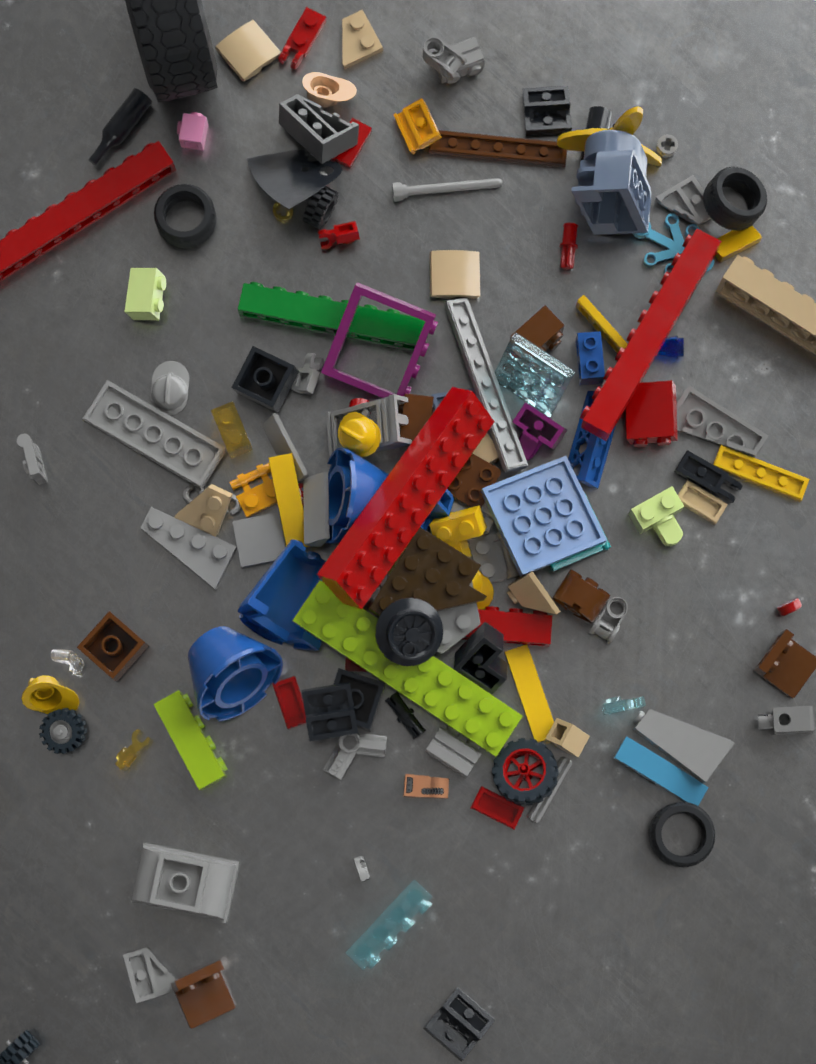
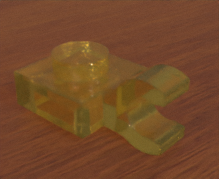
(128, 755)

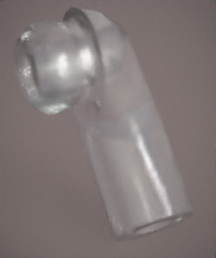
(69, 656)

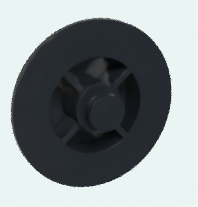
(409, 632)

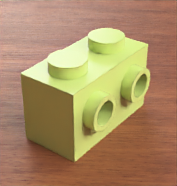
(145, 294)

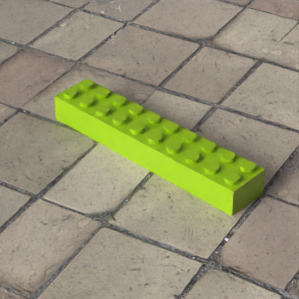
(428, 685)

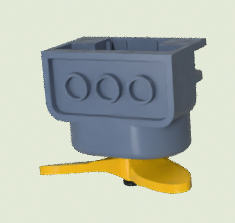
(613, 175)

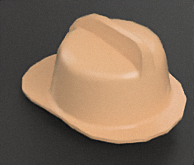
(327, 89)

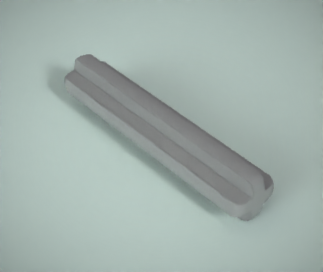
(539, 808)

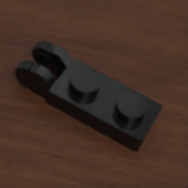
(707, 475)

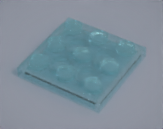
(533, 374)

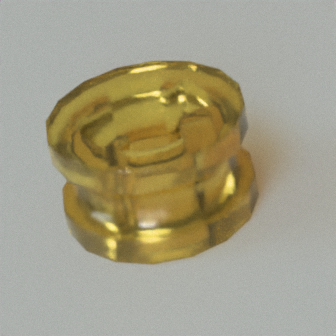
(289, 214)

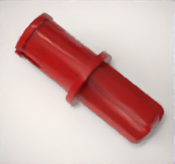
(568, 245)

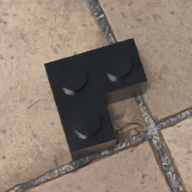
(479, 658)

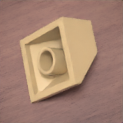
(532, 594)

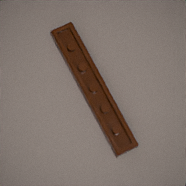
(499, 148)

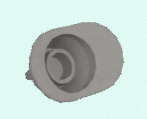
(170, 387)

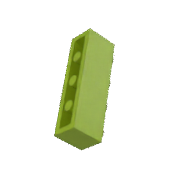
(190, 740)

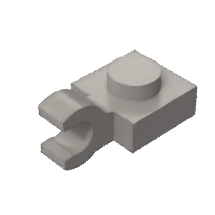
(308, 375)

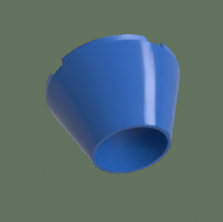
(351, 487)
(231, 672)

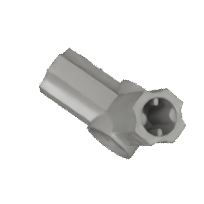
(366, 745)

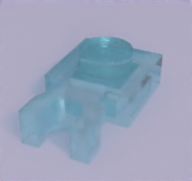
(617, 705)

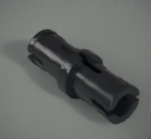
(405, 715)

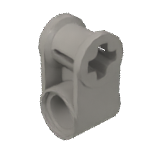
(446, 61)
(609, 621)

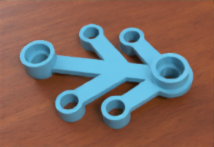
(674, 246)

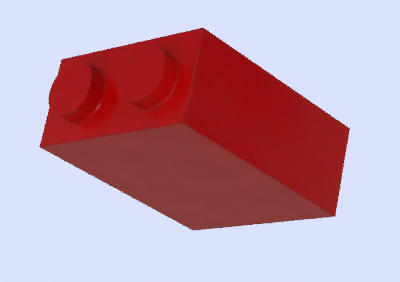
(652, 414)

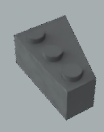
(316, 130)

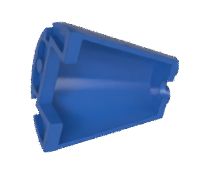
(280, 595)

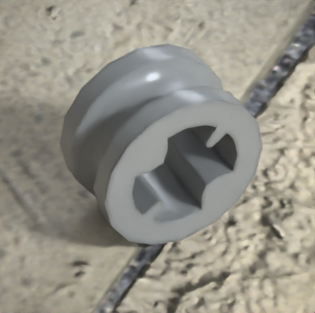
(667, 138)

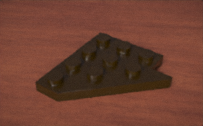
(432, 574)

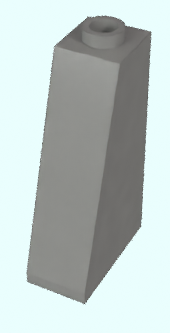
(685, 744)

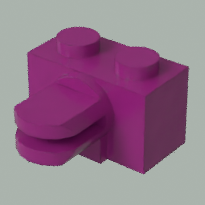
(537, 430)

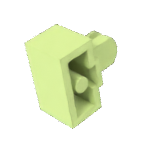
(659, 514)

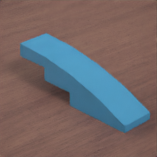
(660, 772)

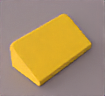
(736, 242)

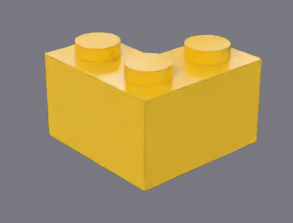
(459, 527)

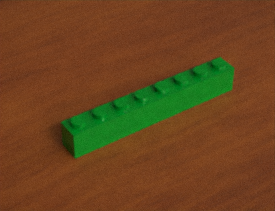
(325, 315)

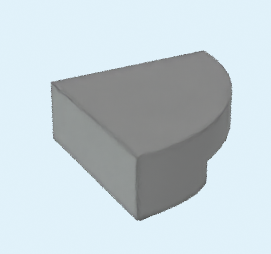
(362, 868)

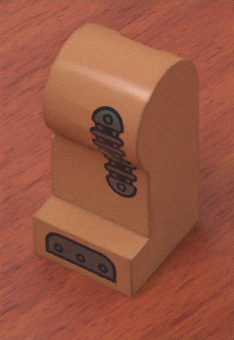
(425, 787)

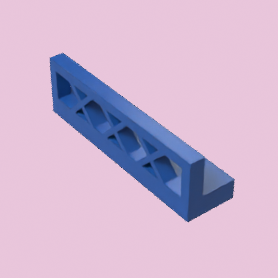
(595, 455)

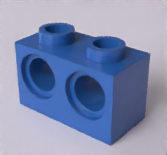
(590, 358)

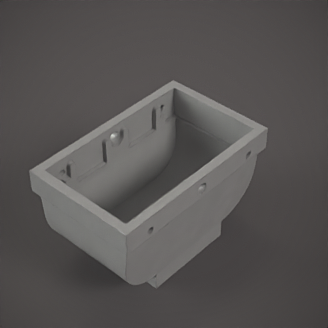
(185, 883)

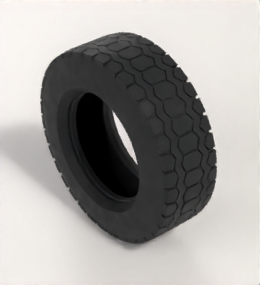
(174, 47)

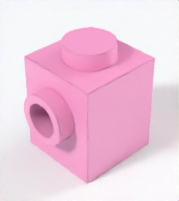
(193, 131)

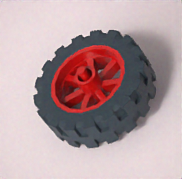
(533, 793)

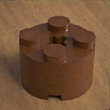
(581, 596)

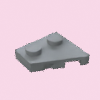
(685, 201)
(147, 975)

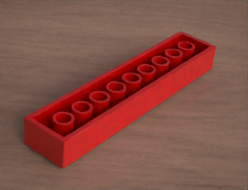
(406, 498)

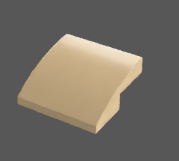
(248, 50)
(454, 274)

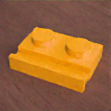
(417, 126)

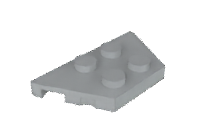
(457, 624)

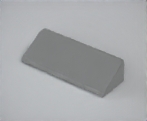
(283, 445)
(316, 509)

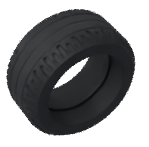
(747, 185)
(178, 194)
(703, 820)

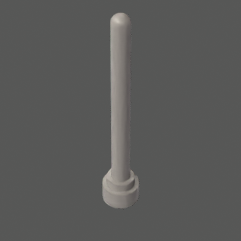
(402, 191)

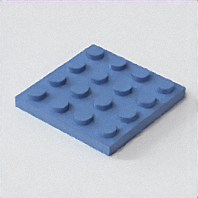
(543, 516)

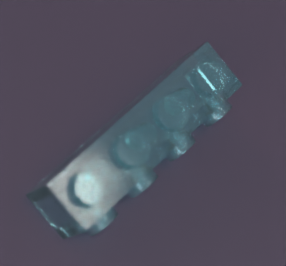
(389, 924)

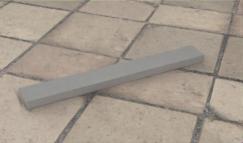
(486, 384)

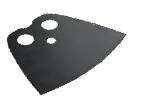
(285, 182)

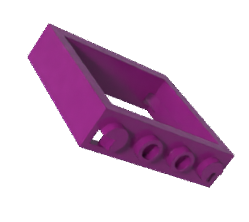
(343, 329)

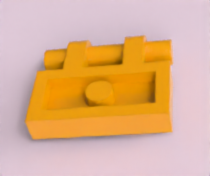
(258, 498)

